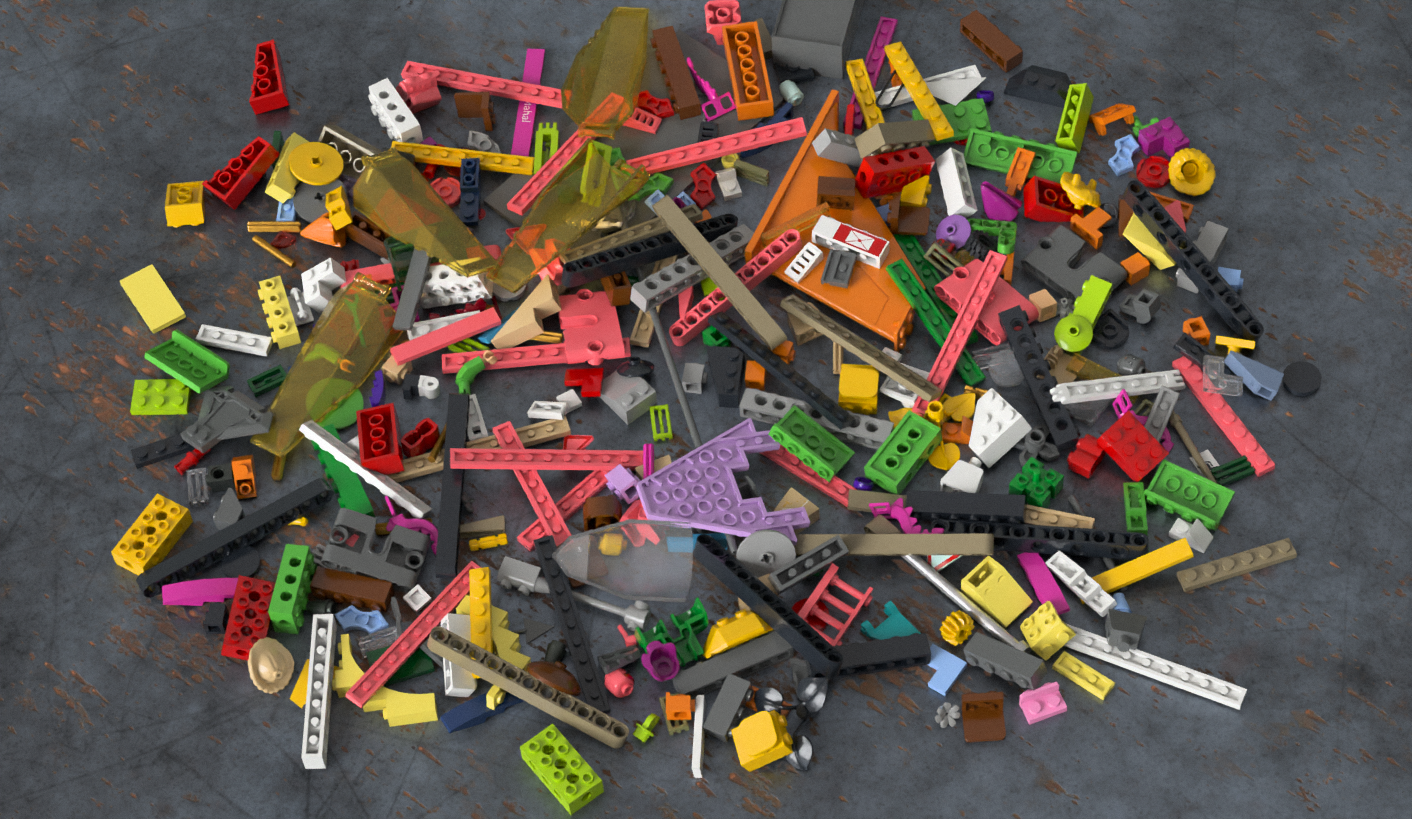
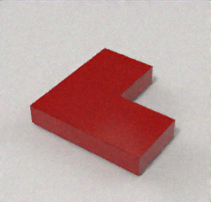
(590, 380)

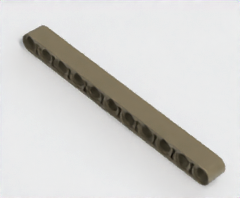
(719, 272)
(903, 544)
(533, 694)

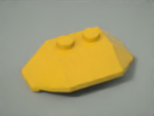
(734, 631)

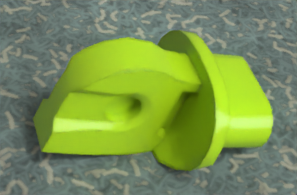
(644, 732)

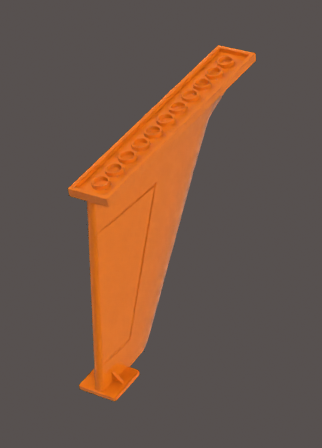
(872, 293)

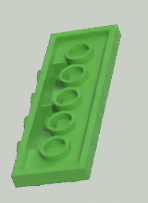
(997, 152)

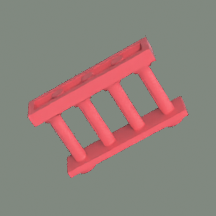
(821, 593)

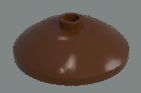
(555, 676)

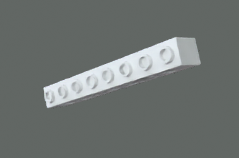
(319, 691)

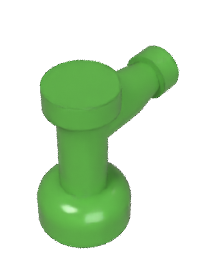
(1138, 125)

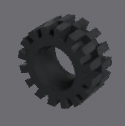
(980, 244)

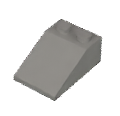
(628, 396)

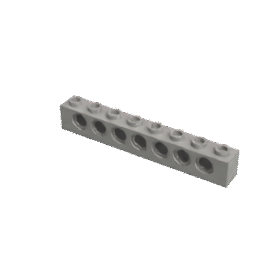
(687, 272)
(860, 435)

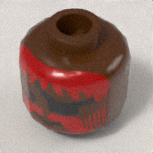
(947, 245)

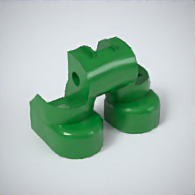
(688, 624)

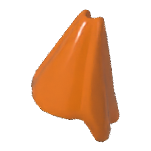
(324, 232)

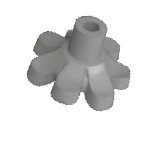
(1064, 307)
(947, 714)

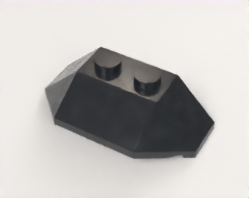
(1040, 85)

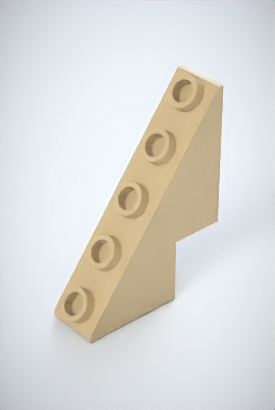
(528, 317)

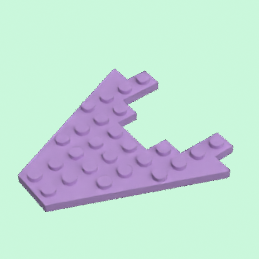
(705, 493)

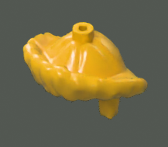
(1191, 172)
(1078, 191)

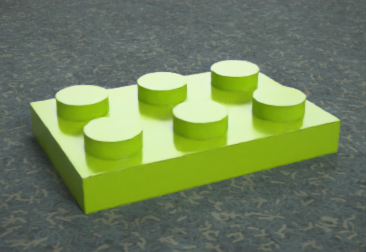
(160, 397)

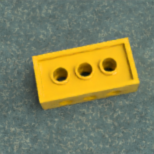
(152, 535)

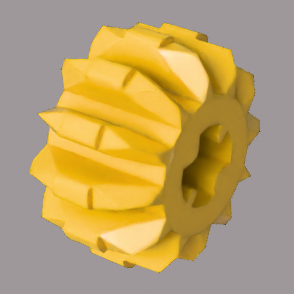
(956, 627)

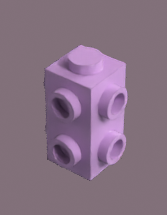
(623, 484)

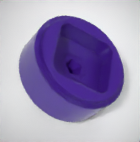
(987, 95)
(863, 484)

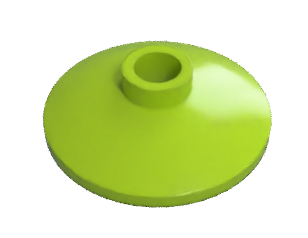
(1073, 342)

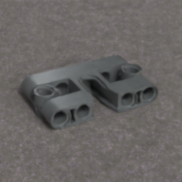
(1059, 253)
(388, 565)

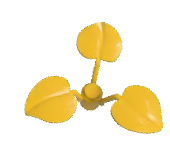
(962, 405)

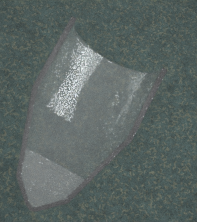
(633, 559)

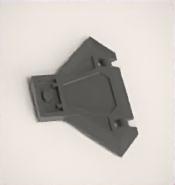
(226, 417)

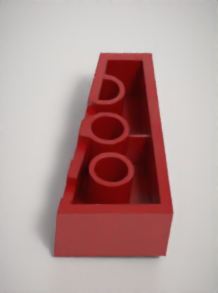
(269, 83)
(242, 172)

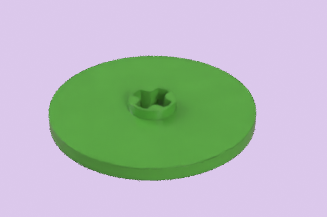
(345, 413)

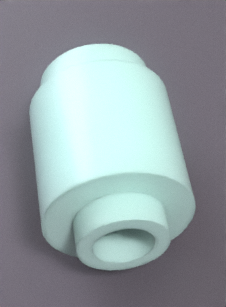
(791, 92)

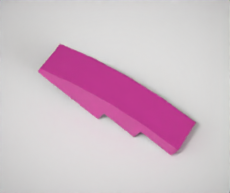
(1042, 581)
(199, 591)

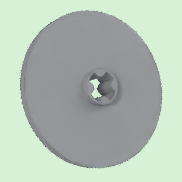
(769, 542)

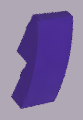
(378, 391)

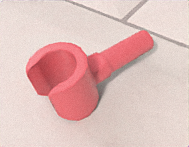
(629, 640)

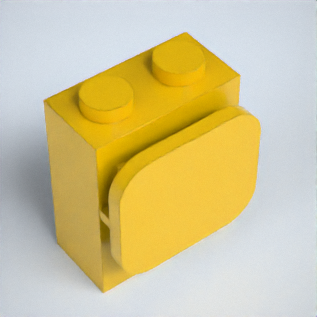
(859, 388)
(762, 739)

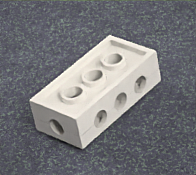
(394, 113)
(449, 287)

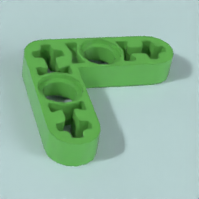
(1004, 229)

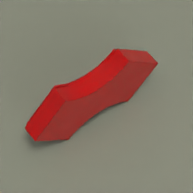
(659, 107)
(703, 193)

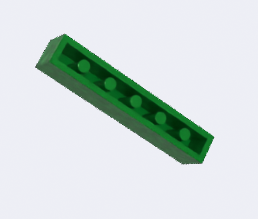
(344, 480)

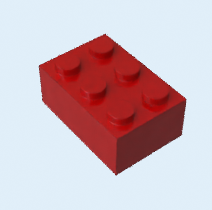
(1132, 447)

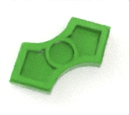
(654, 183)

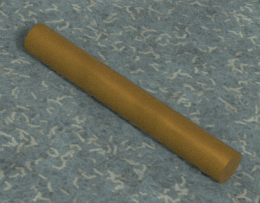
(271, 249)
(438, 446)

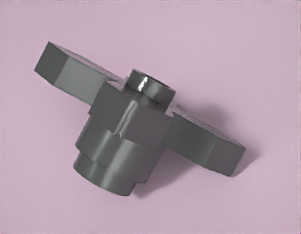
(1034, 445)

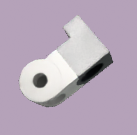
(420, 386)

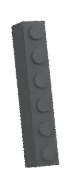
(739, 661)

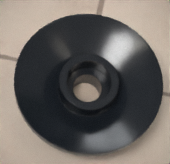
(635, 367)

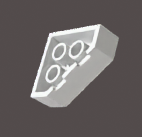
(995, 428)

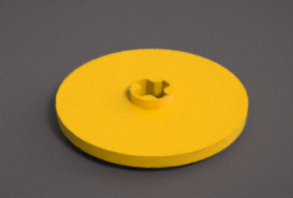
(316, 163)

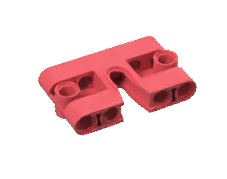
(1003, 297)
(590, 328)

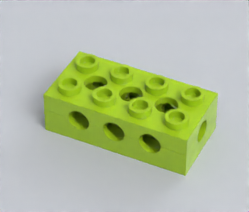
(561, 769)

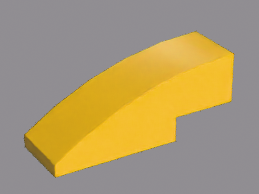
(338, 208)

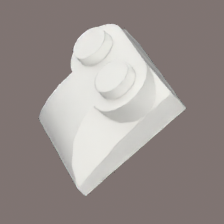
(899, 392)

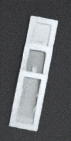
(1080, 583)

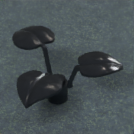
(813, 693)

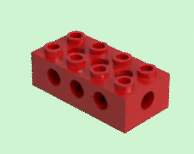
(892, 171)
(247, 617)

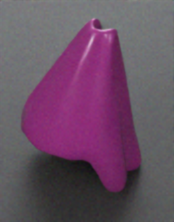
(998, 203)
(661, 660)

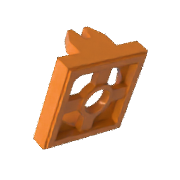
(1111, 114)

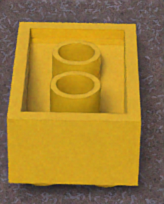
(185, 204)

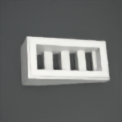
(807, 252)

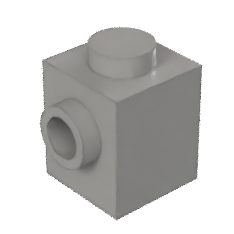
(694, 378)

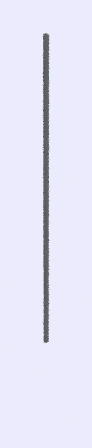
(674, 373)

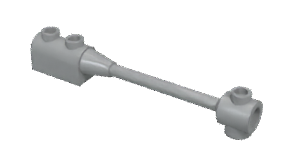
(530, 579)

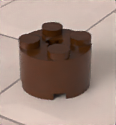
(601, 512)

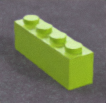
(1074, 117)
(1092, 301)

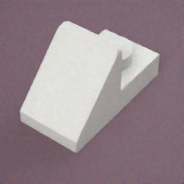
(728, 183)
(1195, 534)

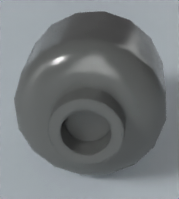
(1131, 365)

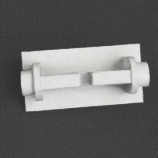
(300, 310)

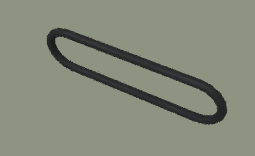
(887, 106)

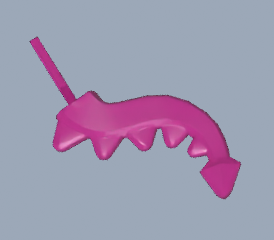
(711, 93)
(1167, 444)
(903, 515)
(414, 524)

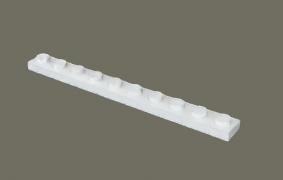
(1158, 669)

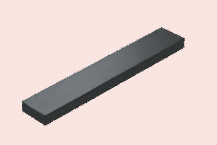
(412, 291)

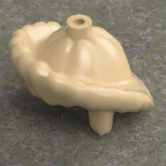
(270, 665)

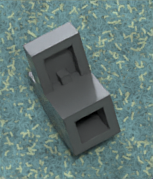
(1141, 306)

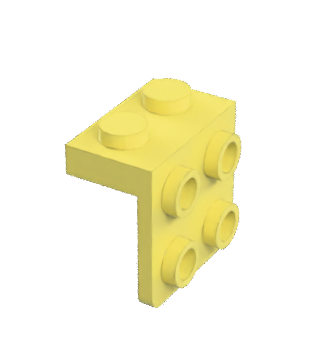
(1046, 631)

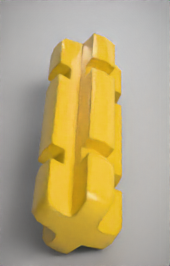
(488, 542)

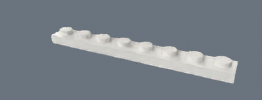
(349, 457)

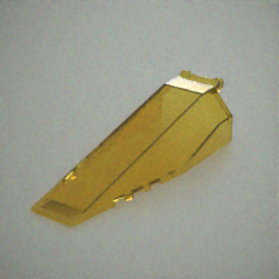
(608, 74)
(412, 211)
(564, 212)
(333, 362)

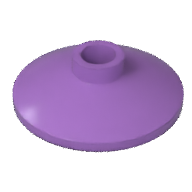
(961, 230)

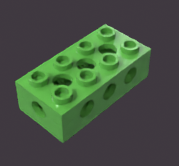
(903, 453)
(292, 589)

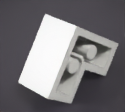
(320, 282)

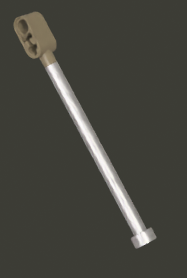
(881, 525)

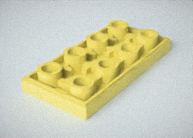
(152, 299)

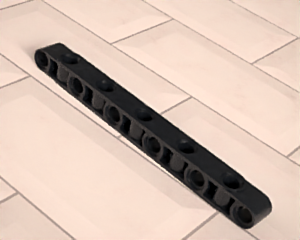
(1192, 262)
(1051, 539)

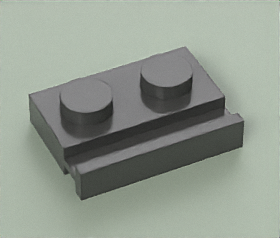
(839, 268)

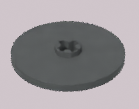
(307, 202)

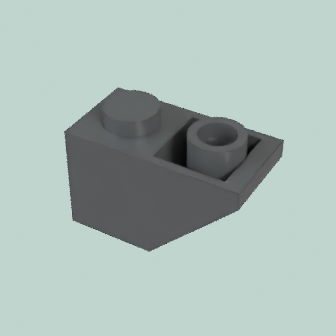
(229, 511)

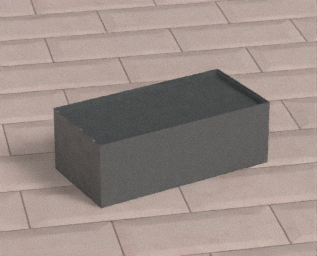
(816, 35)

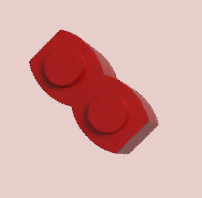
(420, 439)
(1086, 456)

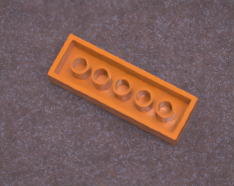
(747, 71)

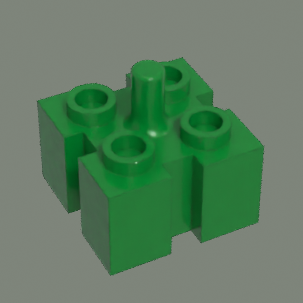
(1037, 483)

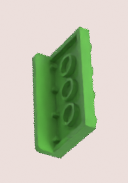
(962, 118)
(189, 362)
(811, 443)
(1188, 495)

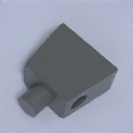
(1124, 629)

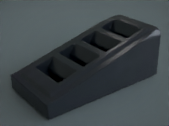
(708, 129)

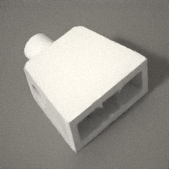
(963, 477)

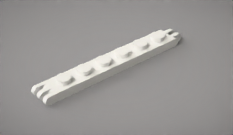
(1111, 387)

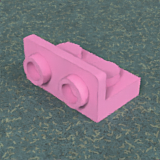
(1042, 702)

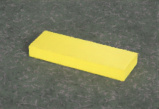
(1083, 675)

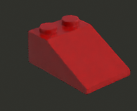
(1048, 201)

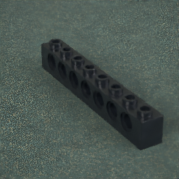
(1016, 317)

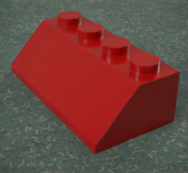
(380, 439)

